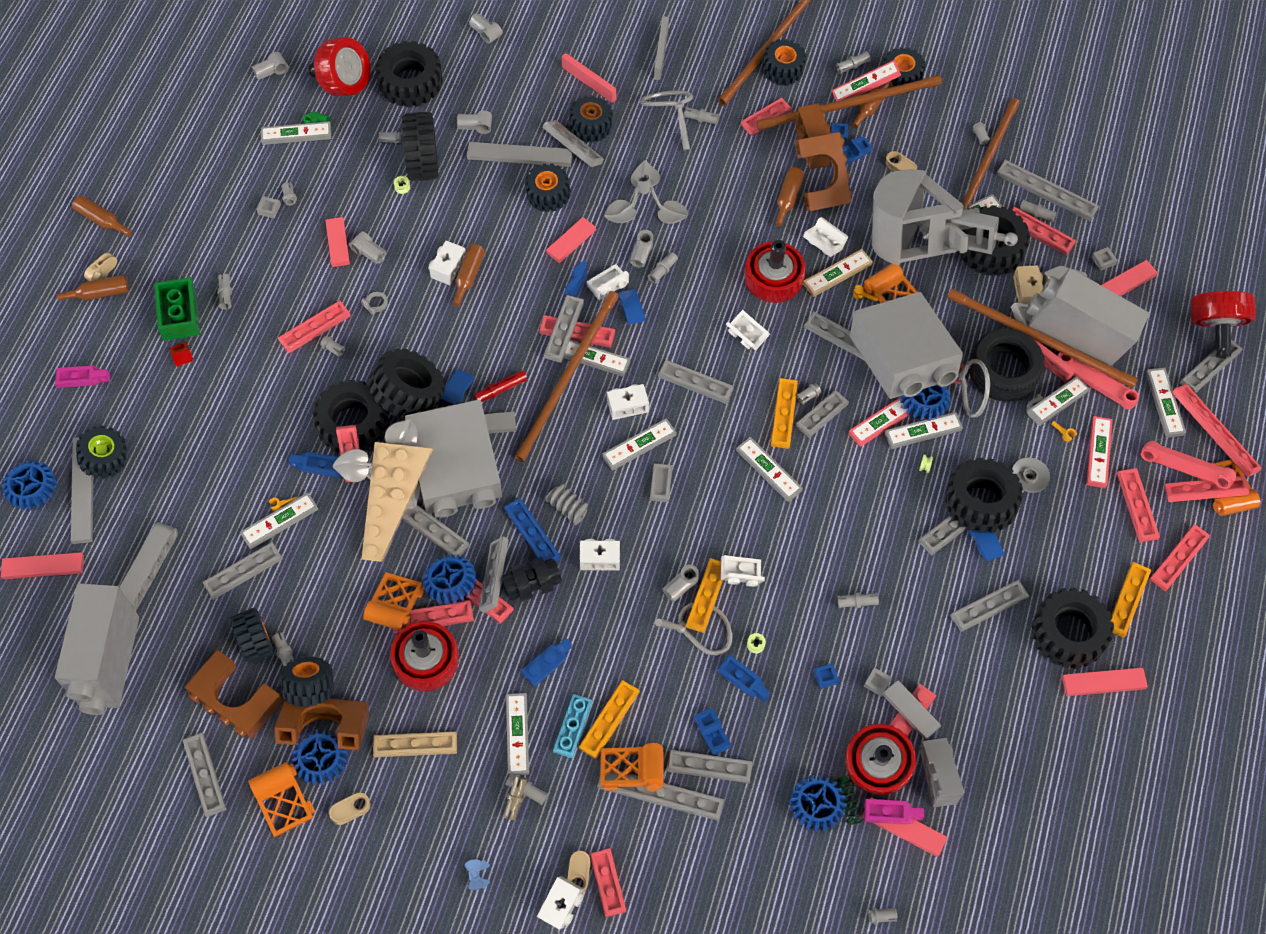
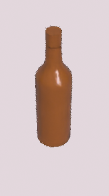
(869, 108)
(789, 193)
(98, 215)
(468, 271)
(97, 289)

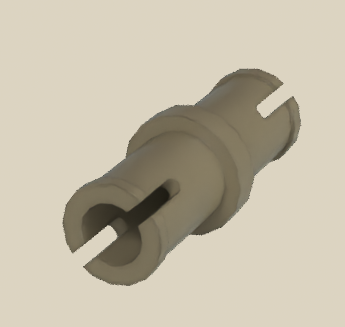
(515, 797)

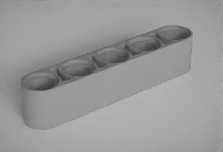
(148, 563)

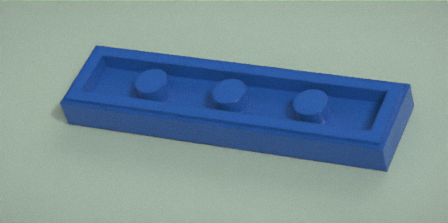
(531, 530)

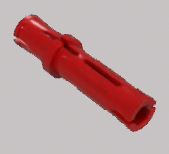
(493, 390)

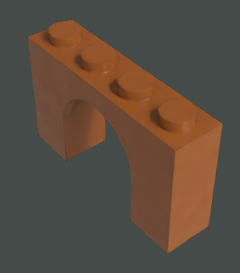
(838, 191)
(350, 715)
(245, 718)

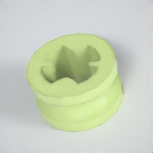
(402, 189)
(926, 463)
(756, 636)

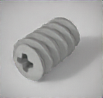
(567, 504)

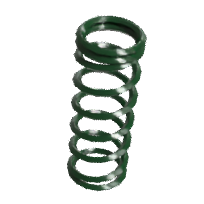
(844, 780)

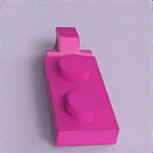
(80, 376)
(891, 812)

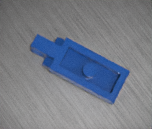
(315, 464)
(546, 662)
(743, 678)

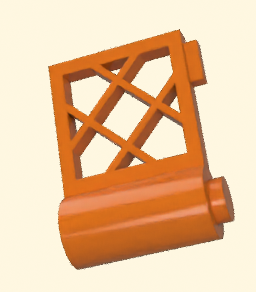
(885, 280)
(1235, 504)
(388, 612)
(649, 770)
(275, 782)

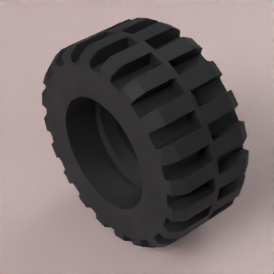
(406, 57)
(420, 146)
(1002, 258)
(406, 383)
(347, 396)
(985, 475)
(1085, 608)

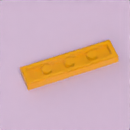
(784, 413)
(705, 597)
(1129, 598)
(609, 719)

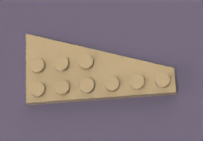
(392, 485)

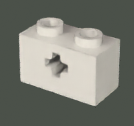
(447, 262)
(636, 403)
(592, 561)
(551, 908)

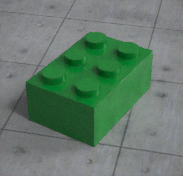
(177, 309)

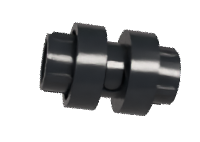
(540, 576)

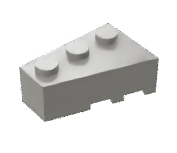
(941, 772)

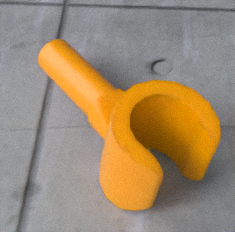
(859, 293)
(1066, 437)
(280, 504)

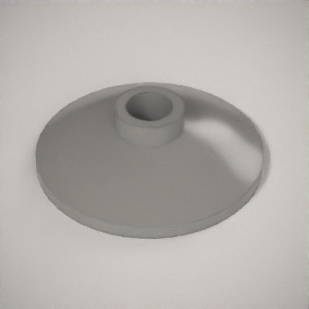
(1036, 470)

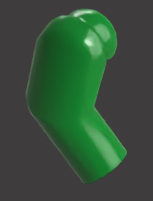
(314, 117)

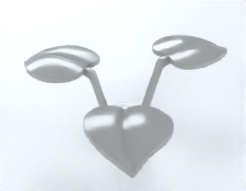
(644, 179)
(353, 463)

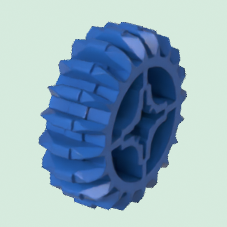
(929, 406)
(32, 491)
(452, 568)
(302, 757)
(825, 806)

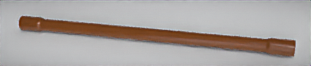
(925, 83)
(730, 91)
(1009, 113)
(1120, 376)
(526, 445)

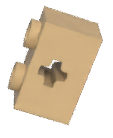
(1027, 282)

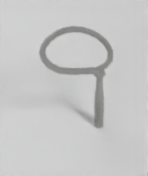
(683, 130)
(961, 376)
(681, 628)

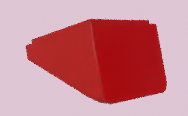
(181, 354)

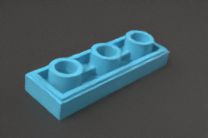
(570, 736)

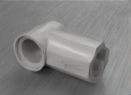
(487, 30)
(274, 64)
(480, 122)
(364, 245)
(642, 249)
(680, 584)

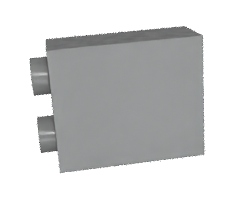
(1086, 317)
(906, 345)
(462, 461)
(97, 647)

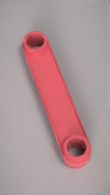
(1102, 383)
(1187, 464)

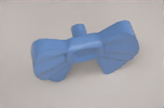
(474, 867)

